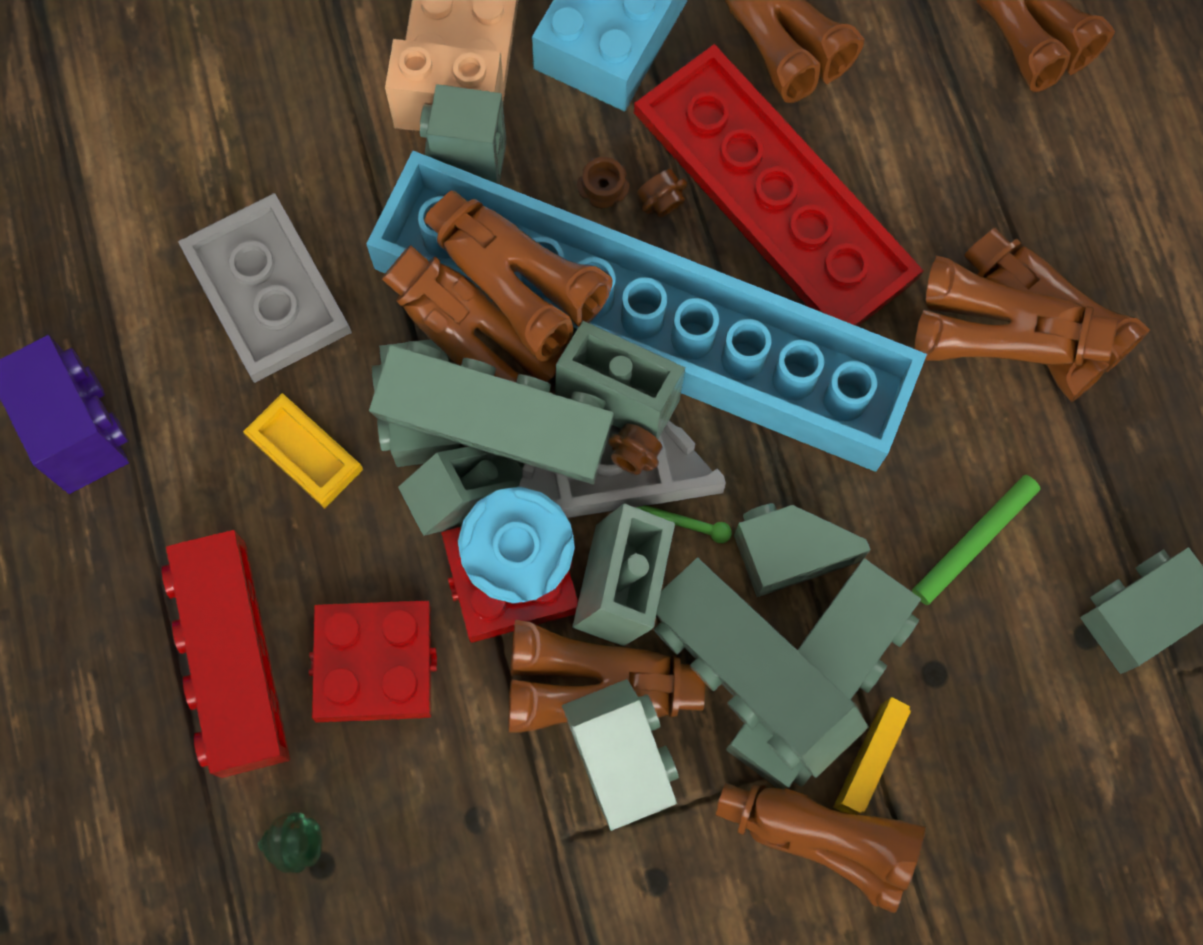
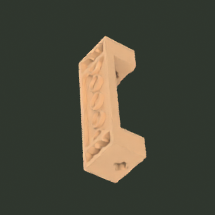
(449, 46)

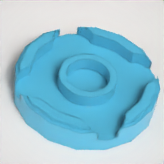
(516, 544)

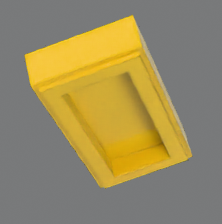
(303, 450)
(872, 757)

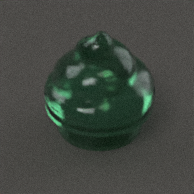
(292, 842)

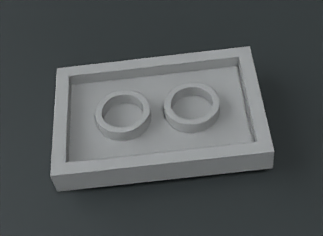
(264, 287)

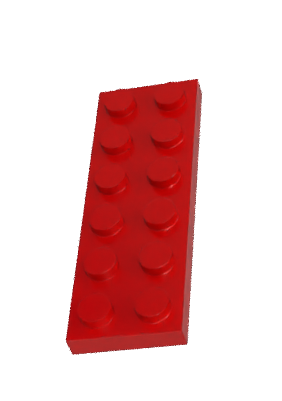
(776, 190)

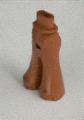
(1049, 37)
(798, 43)
(494, 248)
(1025, 270)
(451, 309)
(1039, 330)
(545, 653)
(864, 849)

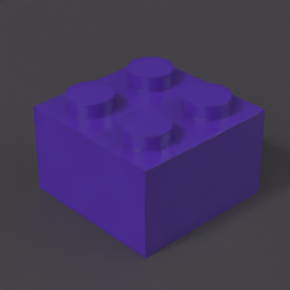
(60, 414)

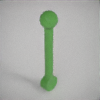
(719, 532)

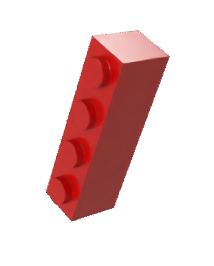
(225, 654)

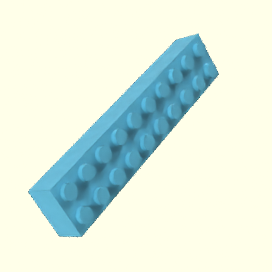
(738, 342)

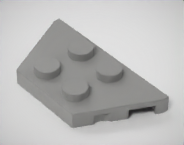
(677, 477)

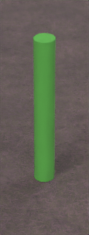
(976, 539)

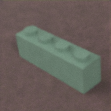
(492, 412)
(847, 650)
(759, 667)

